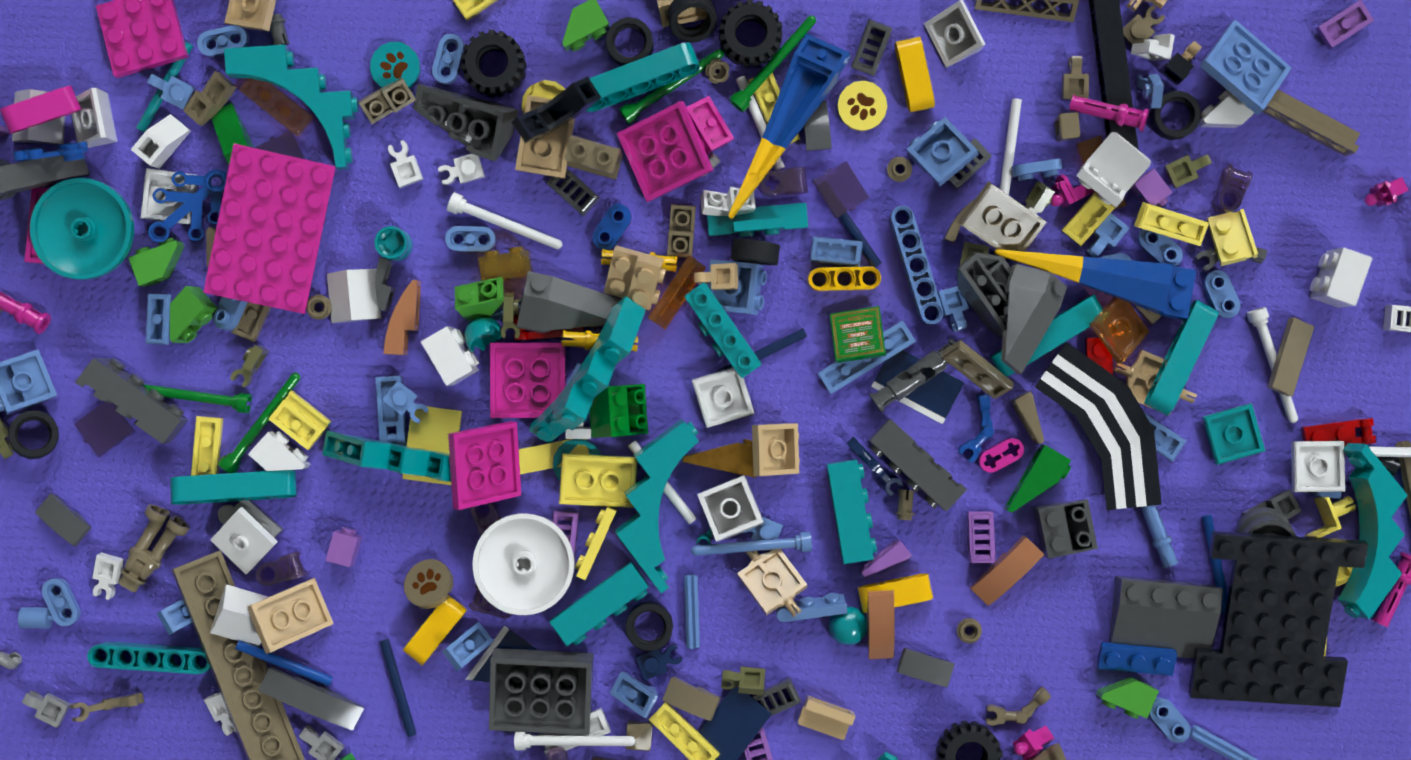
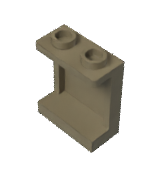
(593, 157)

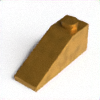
(731, 458)

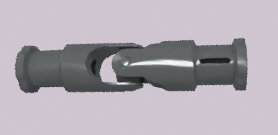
(911, 378)

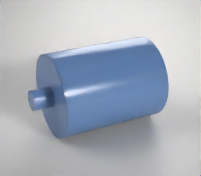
(35, 618)

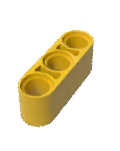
(914, 74)
(855, 273)
(906, 590)
(434, 630)

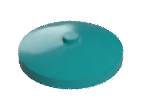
(82, 228)

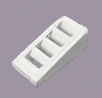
(1391, 315)

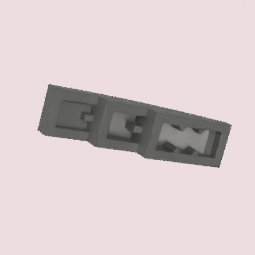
(39, 173)
(311, 698)

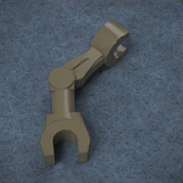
(1040, 697)
(106, 704)

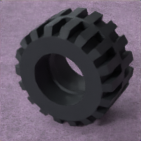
(750, 12)
(481, 46)
(966, 733)

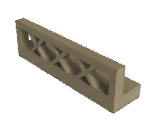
(1030, 11)
(1312, 123)

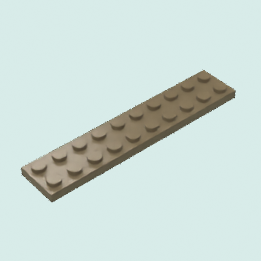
(256, 716)

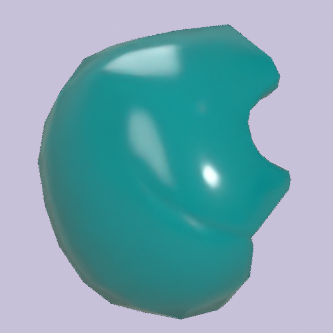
(482, 332)
(848, 627)

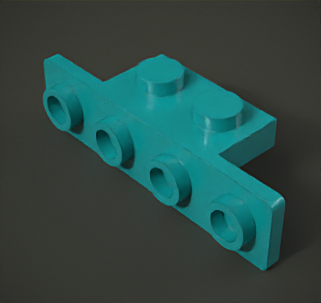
(764, 219)
(723, 331)

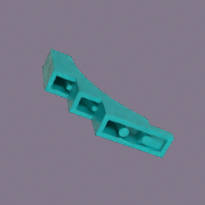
(388, 456)
(1377, 501)
(641, 531)

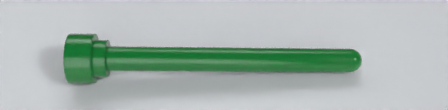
(742, 98)
(632, 111)
(238, 402)
(231, 462)

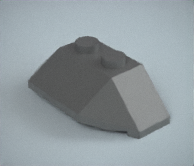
(983, 285)

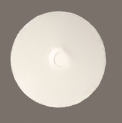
(523, 564)

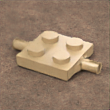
(1142, 374)
(772, 581)

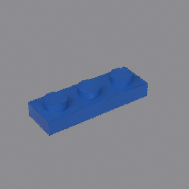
(1136, 658)

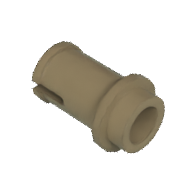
(905, 505)

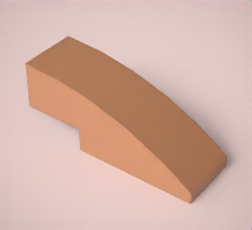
(404, 319)
(1007, 570)
(880, 624)

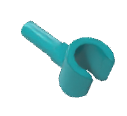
(709, 534)

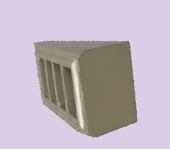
(1026, 411)

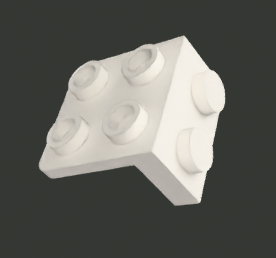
(1113, 169)

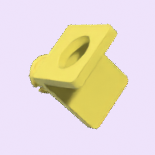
(1330, 513)

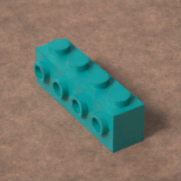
(850, 511)
(599, 603)

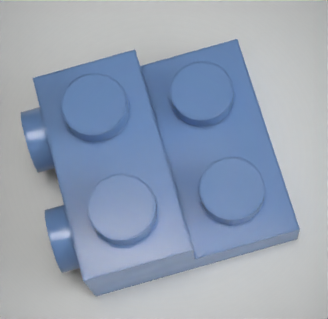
(941, 151)
(747, 296)
(24, 383)

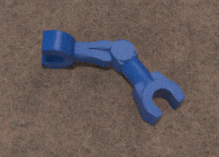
(986, 431)

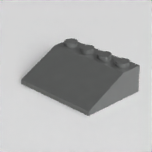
(1165, 614)
(540, 691)

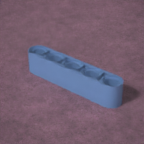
(925, 274)

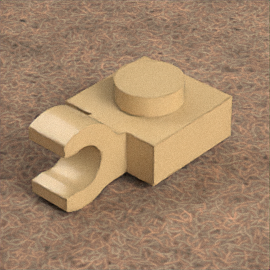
(721, 276)

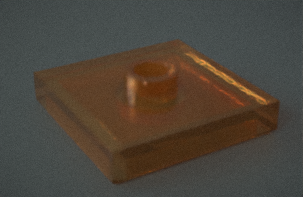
(1119, 328)

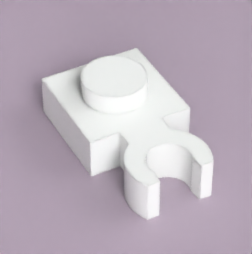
(405, 168)
(466, 169)
(108, 572)
(219, 712)

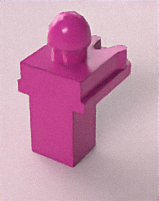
(1386, 192)
(1065, 194)
(1032, 742)

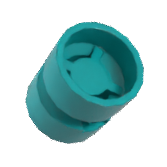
(393, 243)

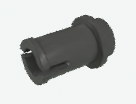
(278, 30)

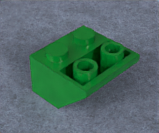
(619, 412)

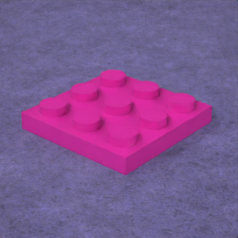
(141, 34)
(665, 151)
(525, 378)
(484, 465)

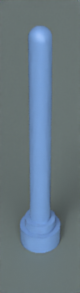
(800, 542)

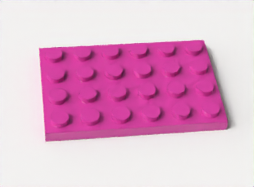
(269, 229)

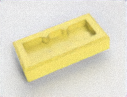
(1087, 219)

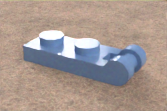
(388, 416)
(814, 607)

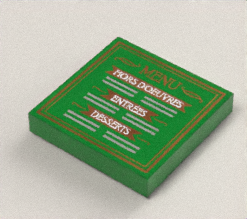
(857, 334)

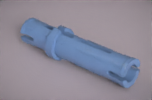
(1159, 535)

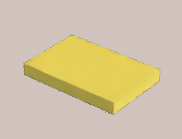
(432, 434)
(596, 480)

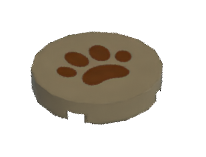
(428, 583)

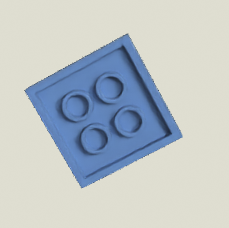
(1245, 67)

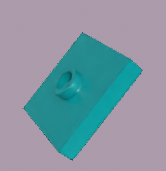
(1233, 433)

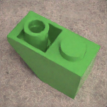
(585, 23)
(157, 263)
(479, 298)
(189, 313)
(1131, 695)

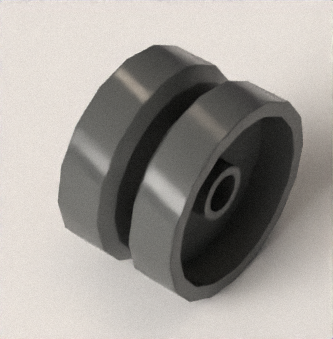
(1265, 521)

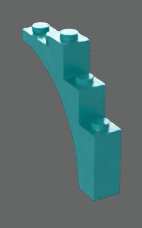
(274, 66)
(594, 374)

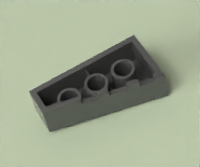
(132, 398)
(916, 465)

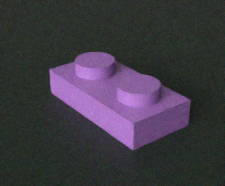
(1344, 24)

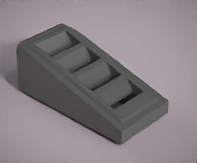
(883, 41)
(954, 182)
(589, 203)
(794, 700)

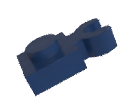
(654, 662)

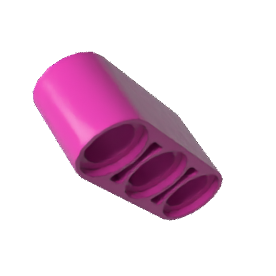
(40, 109)

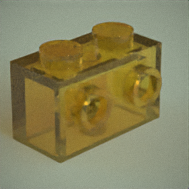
(507, 265)

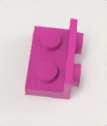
(709, 124)

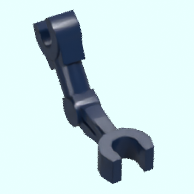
(874, 465)

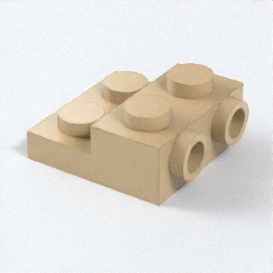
(635, 276)
(775, 449)

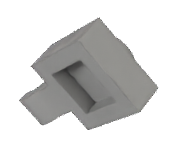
(49, 709)
(324, 746)

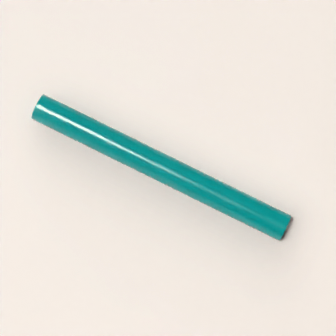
(156, 100)

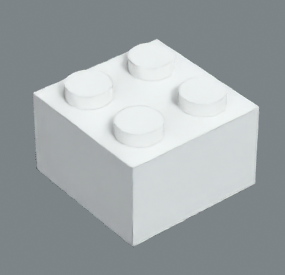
(1340, 277)
(450, 355)
(730, 508)

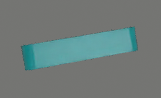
(644, 75)
(1062, 328)
(1181, 358)
(233, 487)
(140, 659)

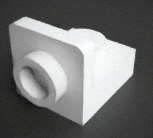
(1155, 49)

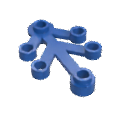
(70, 152)
(191, 201)

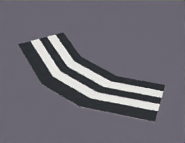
(1112, 424)

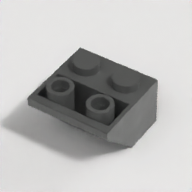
(1065, 528)

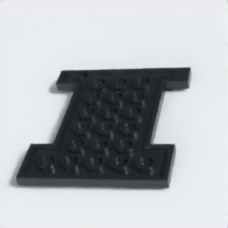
(1276, 621)

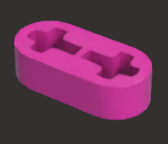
(1003, 460)

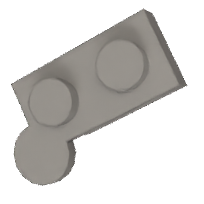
(255, 511)

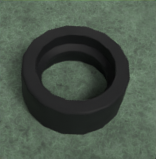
(624, 24)
(696, 33)
(1194, 113)
(755, 252)
(30, 416)
(644, 644)

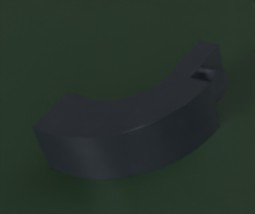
(557, 111)

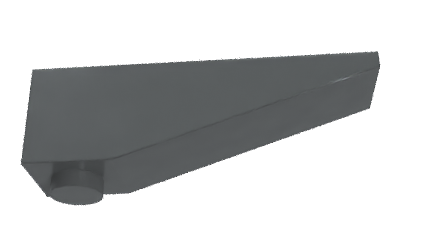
(474, 122)
(559, 304)
(1031, 307)

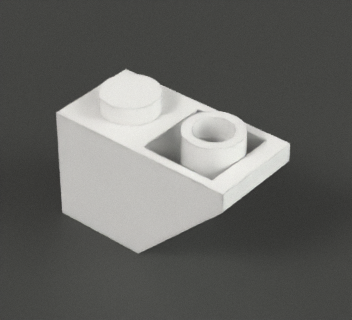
(1225, 114)
(160, 141)
(276, 454)

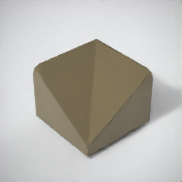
(1067, 126)
(642, 733)

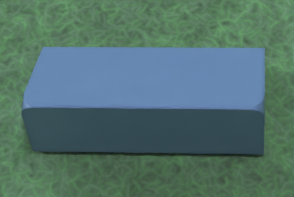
(158, 319)

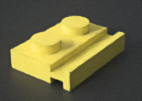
(1232, 237)
(300, 420)

